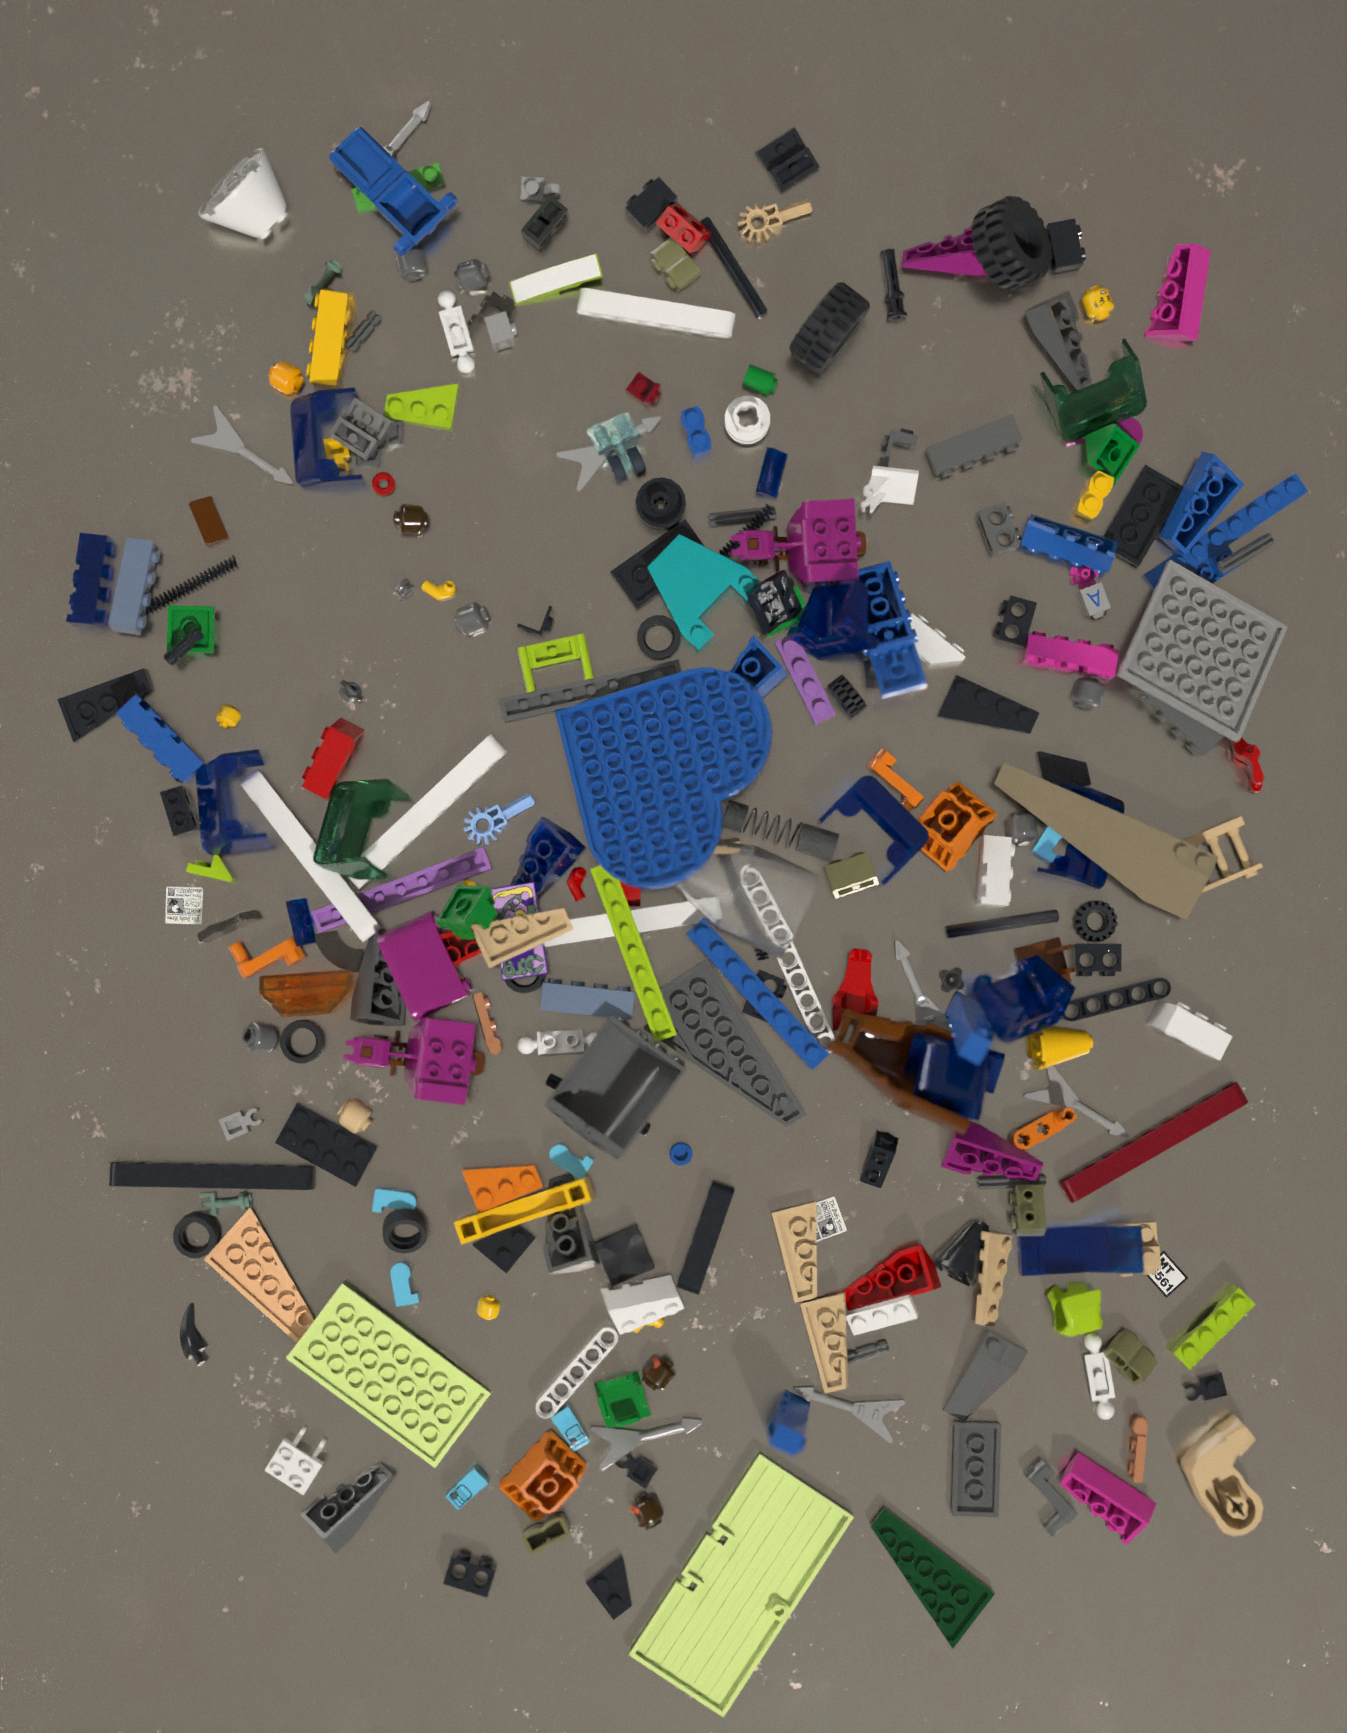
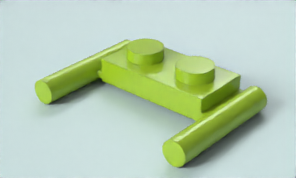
(552, 653)

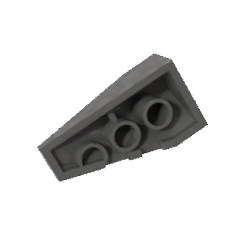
(1056, 329)
(568, 1237)
(344, 1511)

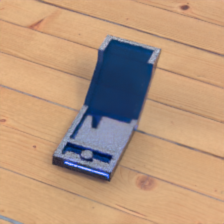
(1083, 1250)

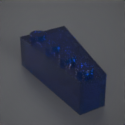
(91, 581)

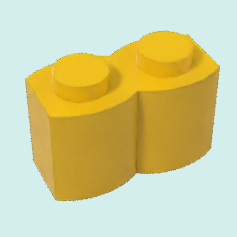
(1092, 501)

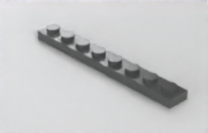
(578, 692)

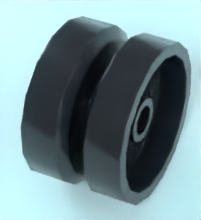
(663, 491)

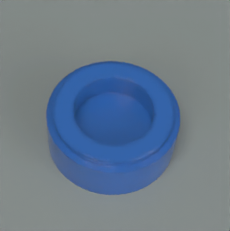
(680, 1153)

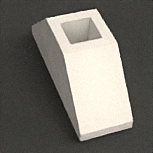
(932, 646)

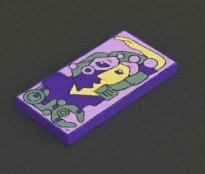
(516, 902)

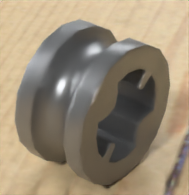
(403, 589)

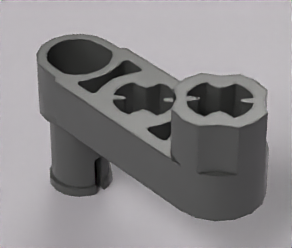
(1039, 1477)

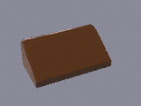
(208, 520)

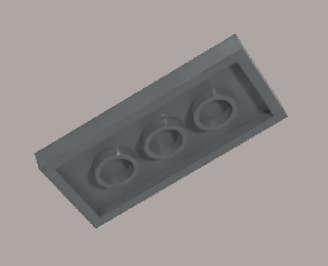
(976, 1469)

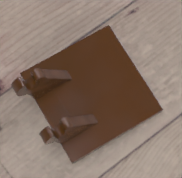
(1051, 952)

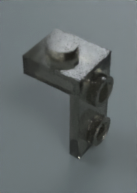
(501, 303)

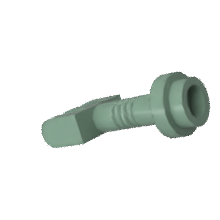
(332, 268)
(243, 1201)

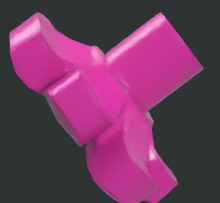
(1080, 578)

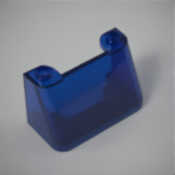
(1024, 1002)

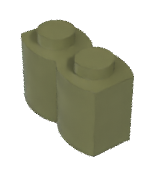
(675, 263)
(1130, 1357)
(551, 1531)

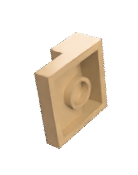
(1151, 1249)

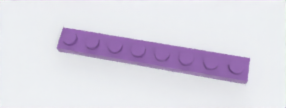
(409, 887)

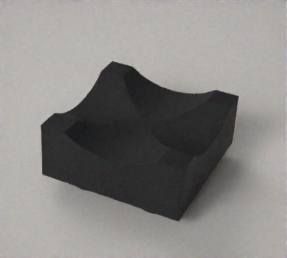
(624, 1255)

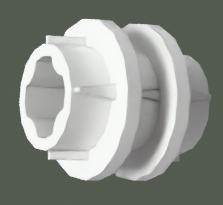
(743, 406)

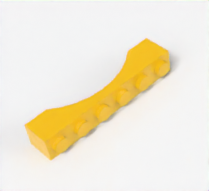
(524, 1209)

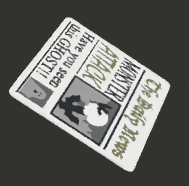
(184, 905)
(828, 1219)

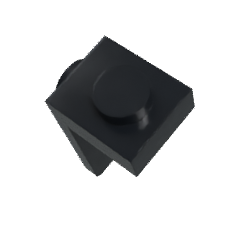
(880, 1159)

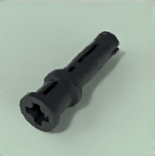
(894, 296)

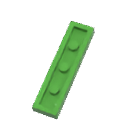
(428, 177)

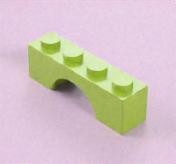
(1223, 1318)

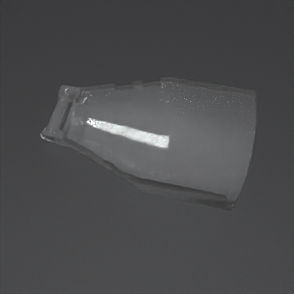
(751, 895)

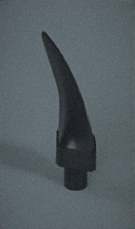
(189, 1340)

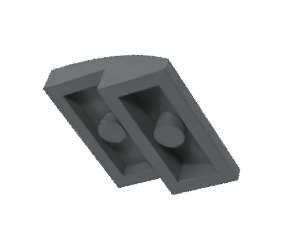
(361, 429)

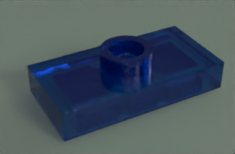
(771, 472)
(301, 922)

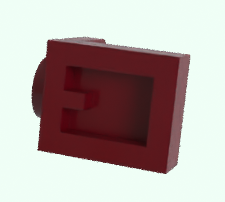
(644, 389)

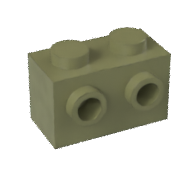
(851, 874)
(1029, 1210)

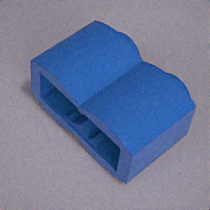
(698, 437)

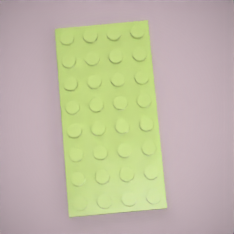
(388, 1375)

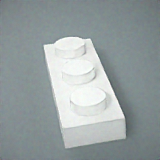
(882, 1314)

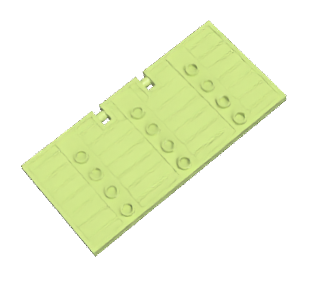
(745, 1587)

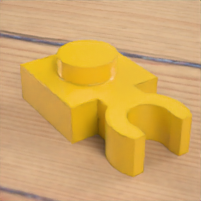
(337, 452)

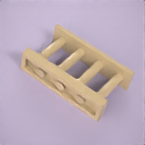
(1211, 838)

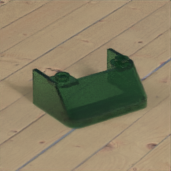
(1100, 403)
(347, 825)

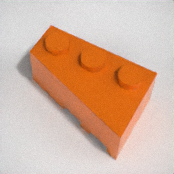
(501, 1184)

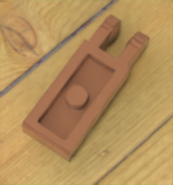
(487, 1024)
(1138, 1447)

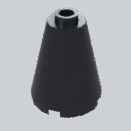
(962, 1255)

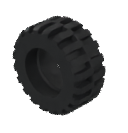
(1011, 243)
(829, 327)

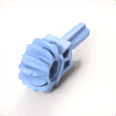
(496, 817)

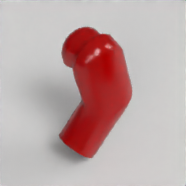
(574, 882)

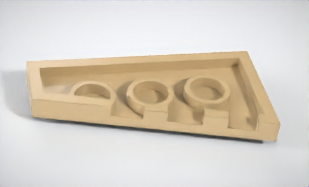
(519, 934)
(797, 1239)
(991, 1278)
(828, 1337)

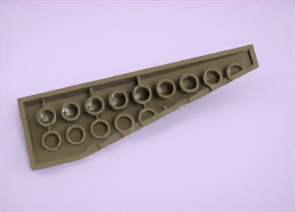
(1137, 855)

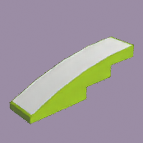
(555, 279)

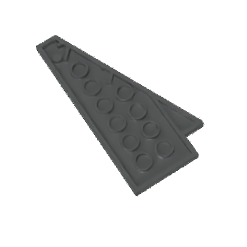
(723, 1043)

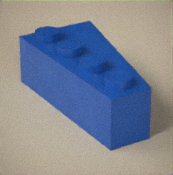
(1200, 502)
(759, 667)
(160, 738)

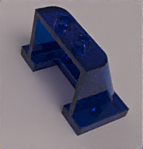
(835, 621)
(950, 1079)

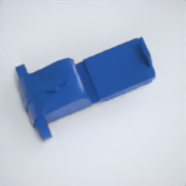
(391, 188)

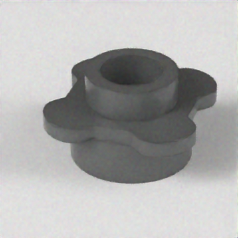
(349, 691)
(947, 984)

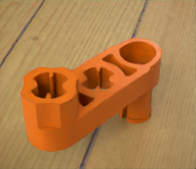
(881, 766)
(249, 966)
(1052, 1121)

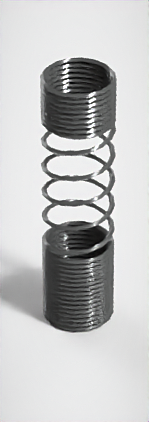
(811, 841)

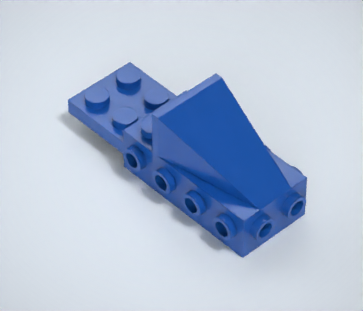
(896, 657)

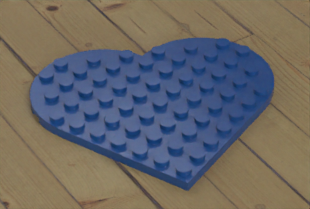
(658, 766)

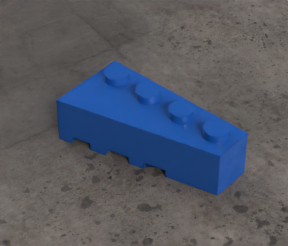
(970, 1028)
(789, 1424)

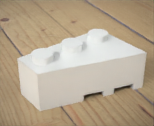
(995, 871)
(1190, 1028)
(642, 1303)

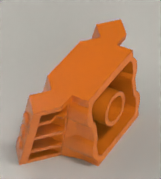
(954, 824)
(543, 1477)

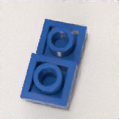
(1208, 569)

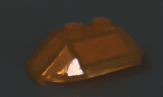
(305, 992)

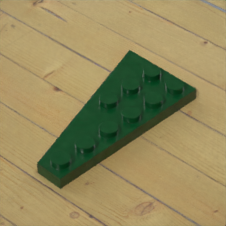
(942, 1585)

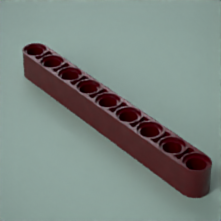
(1153, 1142)

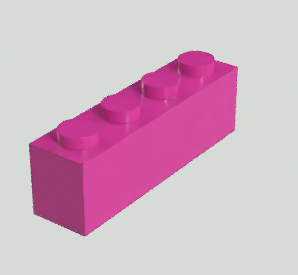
(1182, 295)
(1070, 656)
(1108, 1497)

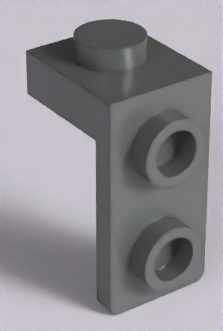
(903, 437)

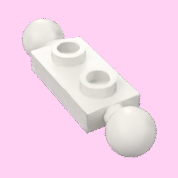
(456, 331)
(556, 1042)
(1099, 1376)

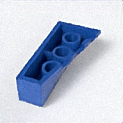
(1069, 543)

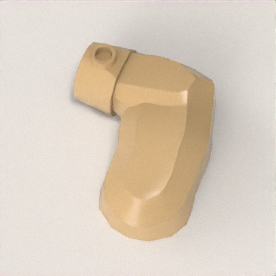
(1218, 1481)

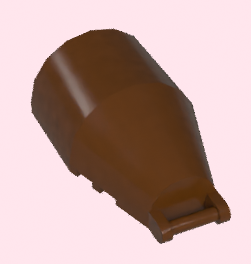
(880, 1054)

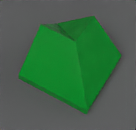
(1110, 450)

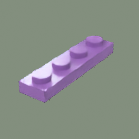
(805, 679)

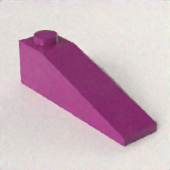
(949, 256)
(988, 1153)

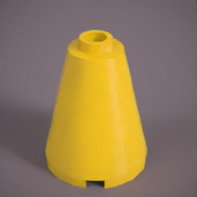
(1057, 1046)

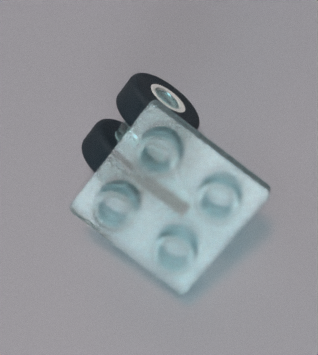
(614, 435)

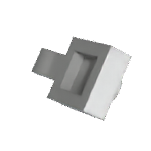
(534, 189)

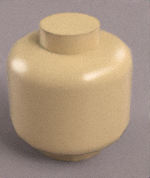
(354, 1116)

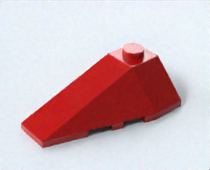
(903, 1274)

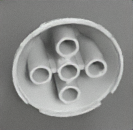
(247, 198)

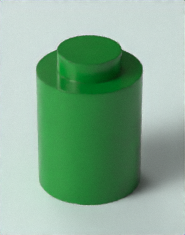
(760, 380)

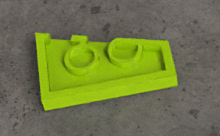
(424, 406)

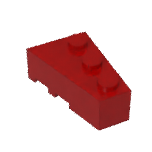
(331, 757)

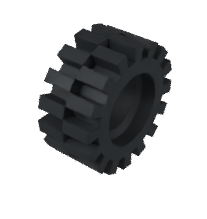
(847, 696)
(1109, 924)

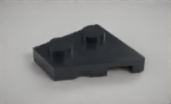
(1062, 769)
(505, 1246)
(612, 1587)

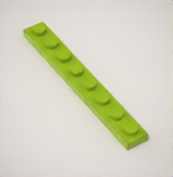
(634, 954)

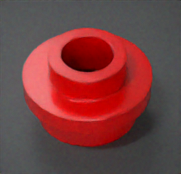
(383, 476)

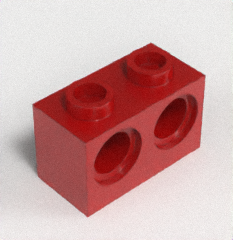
(683, 227)

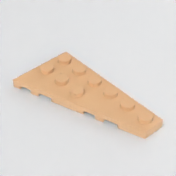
(256, 1271)

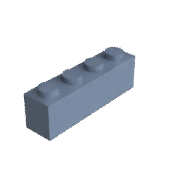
(133, 586)
(587, 1000)

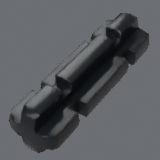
(183, 646)

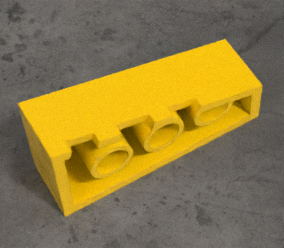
(329, 336)

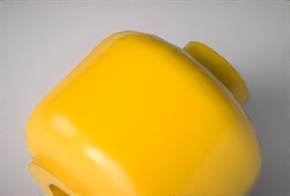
(228, 716)
(488, 1307)

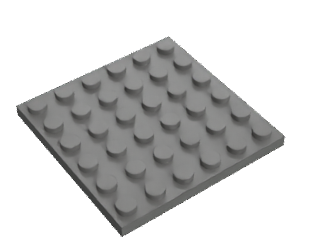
(1202, 651)

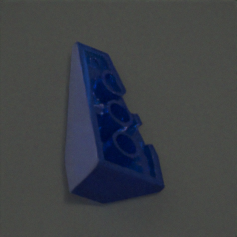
(547, 855)

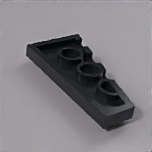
(981, 706)

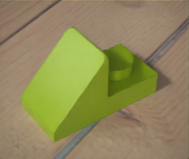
(218, 869)

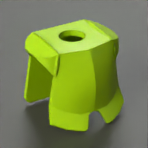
(1076, 1309)

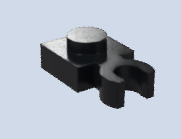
(1209, 1386)
(639, 1471)

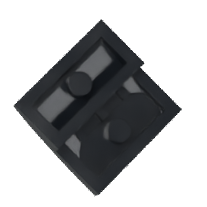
(787, 159)
(774, 601)

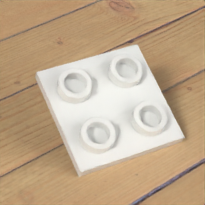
(891, 486)
(295, 1466)

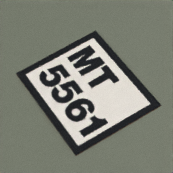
(1168, 1277)

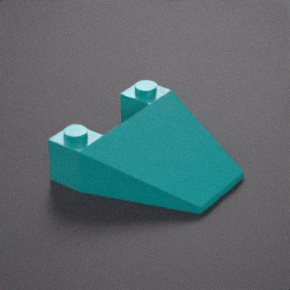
(692, 579)

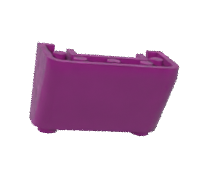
(422, 966)

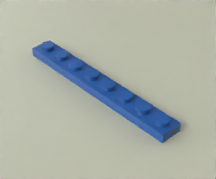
(1234, 527)
(757, 994)

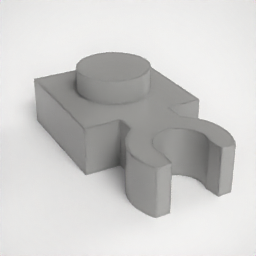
(236, 1123)

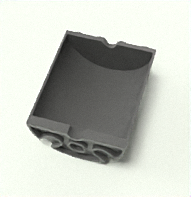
(615, 1087)

